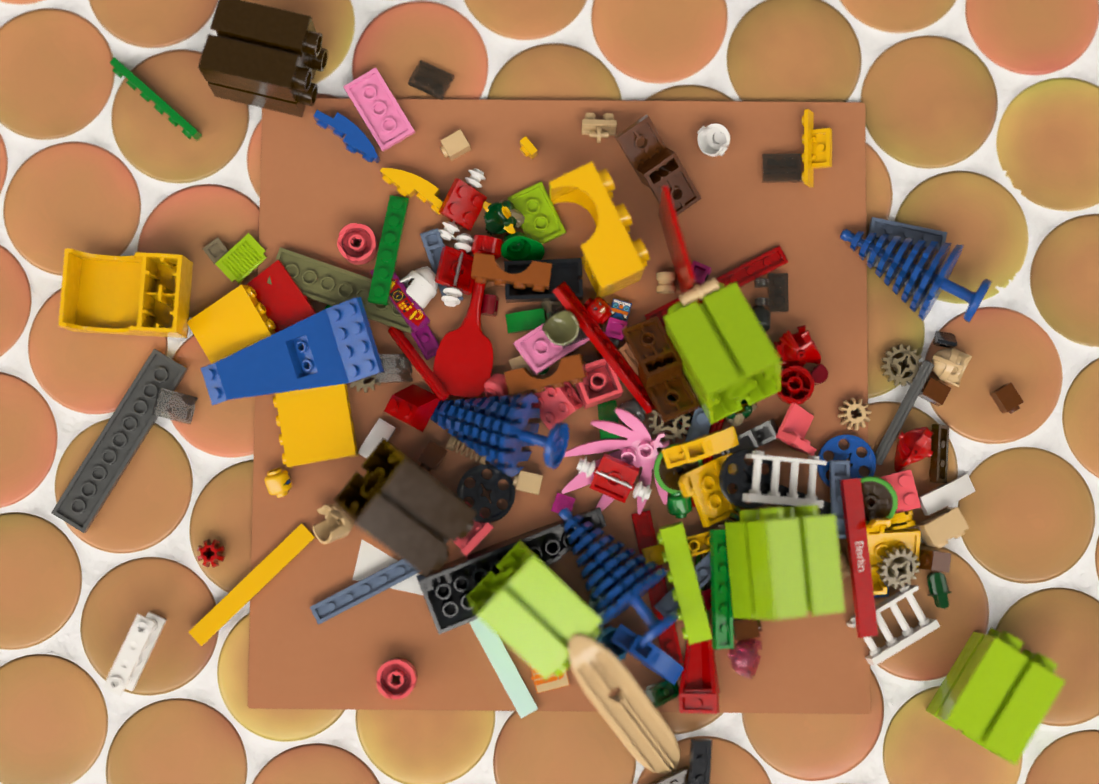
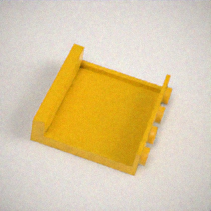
(231, 324)
(315, 425)

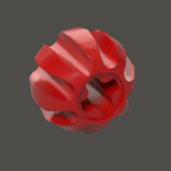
(214, 547)

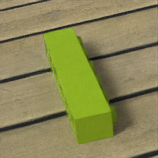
(685, 583)

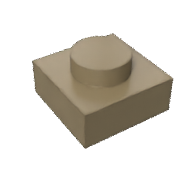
(215, 250)

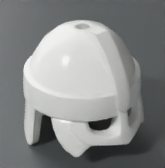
(422, 287)

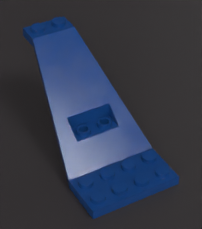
(335, 345)

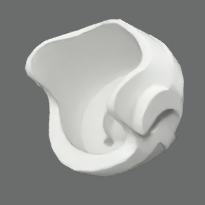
(713, 139)

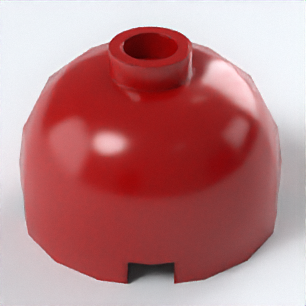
(796, 385)

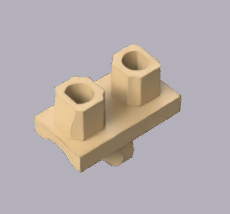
(599, 128)

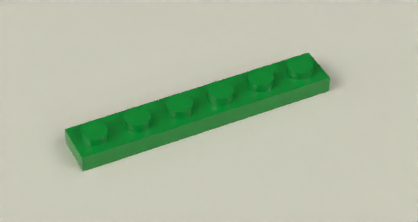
(161, 106)
(388, 250)
(720, 592)

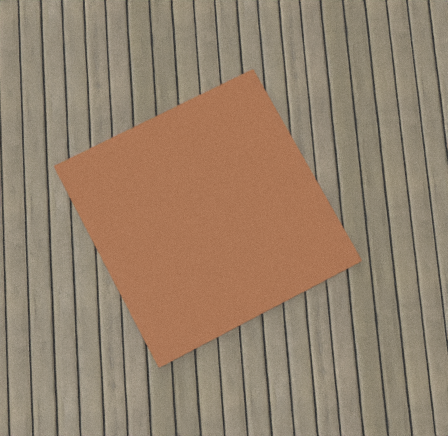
(319, 187)

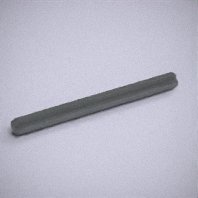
(903, 411)

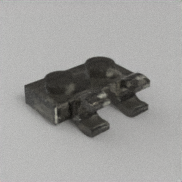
(777, 292)

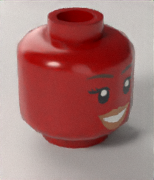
(599, 309)

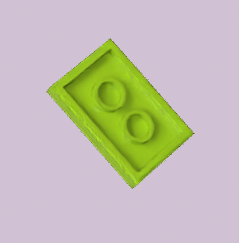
(539, 213)

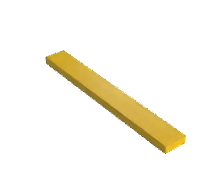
(251, 584)

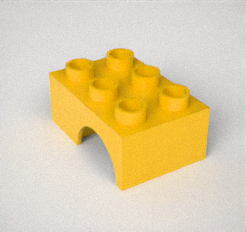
(609, 255)
(126, 294)

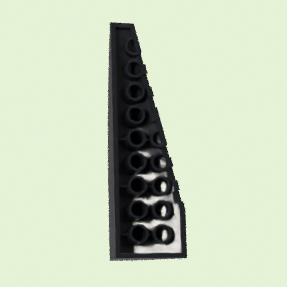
(447, 588)

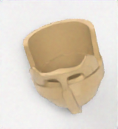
(950, 365)
(335, 526)

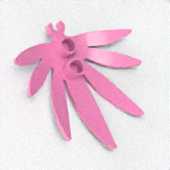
(636, 450)

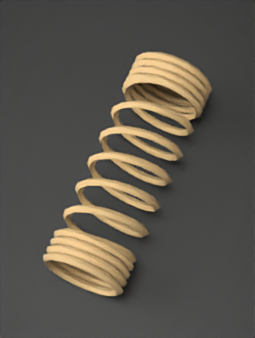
(451, 443)

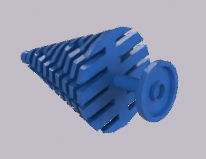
(918, 271)
(501, 429)
(621, 583)

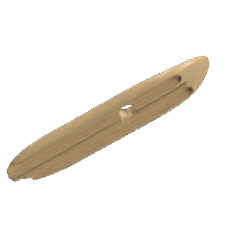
(628, 712)

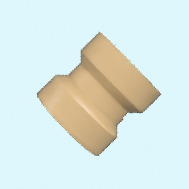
(665, 282)

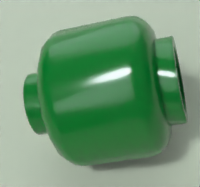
(679, 505)

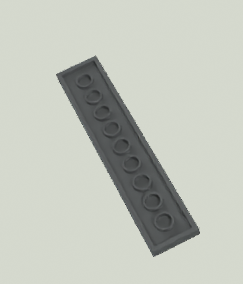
(117, 443)

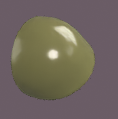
(561, 328)

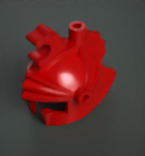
(797, 348)
(912, 447)

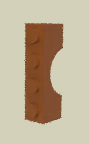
(535, 276)
(569, 369)

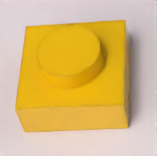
(528, 148)

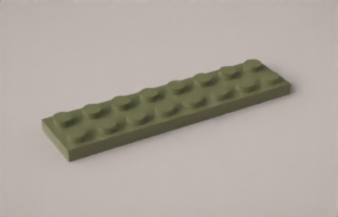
(336, 285)

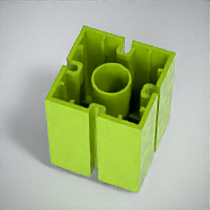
(723, 352)
(784, 563)
(533, 610)
(997, 693)

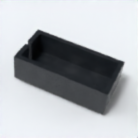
(562, 270)

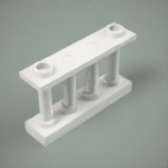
(774, 496)
(909, 635)
(135, 653)

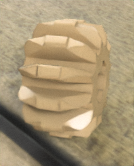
(855, 422)

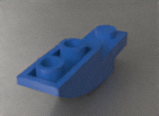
(354, 138)
(649, 655)

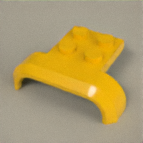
(705, 490)
(882, 540)

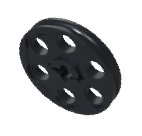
(739, 477)
(495, 495)

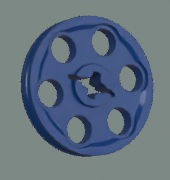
(839, 454)

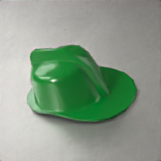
(520, 248)

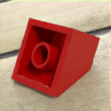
(412, 406)

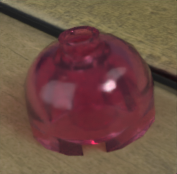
(745, 657)

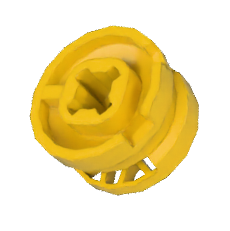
(902, 517)

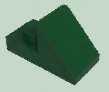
(662, 692)

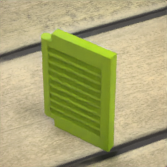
(242, 259)

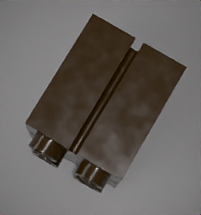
(263, 57)
(405, 508)

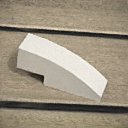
(946, 494)

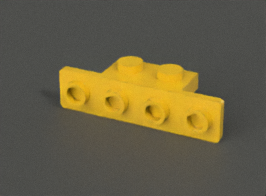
(816, 148)

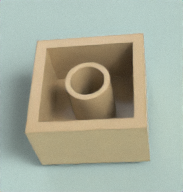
(942, 526)

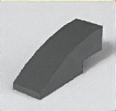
(755, 437)

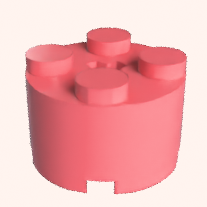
(347, 247)
(385, 677)

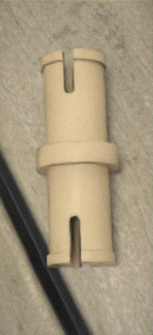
(699, 291)

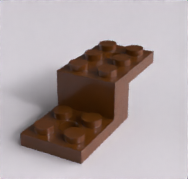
(657, 164)
(660, 369)

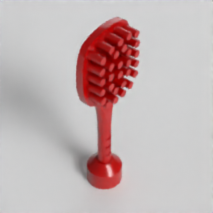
(466, 354)

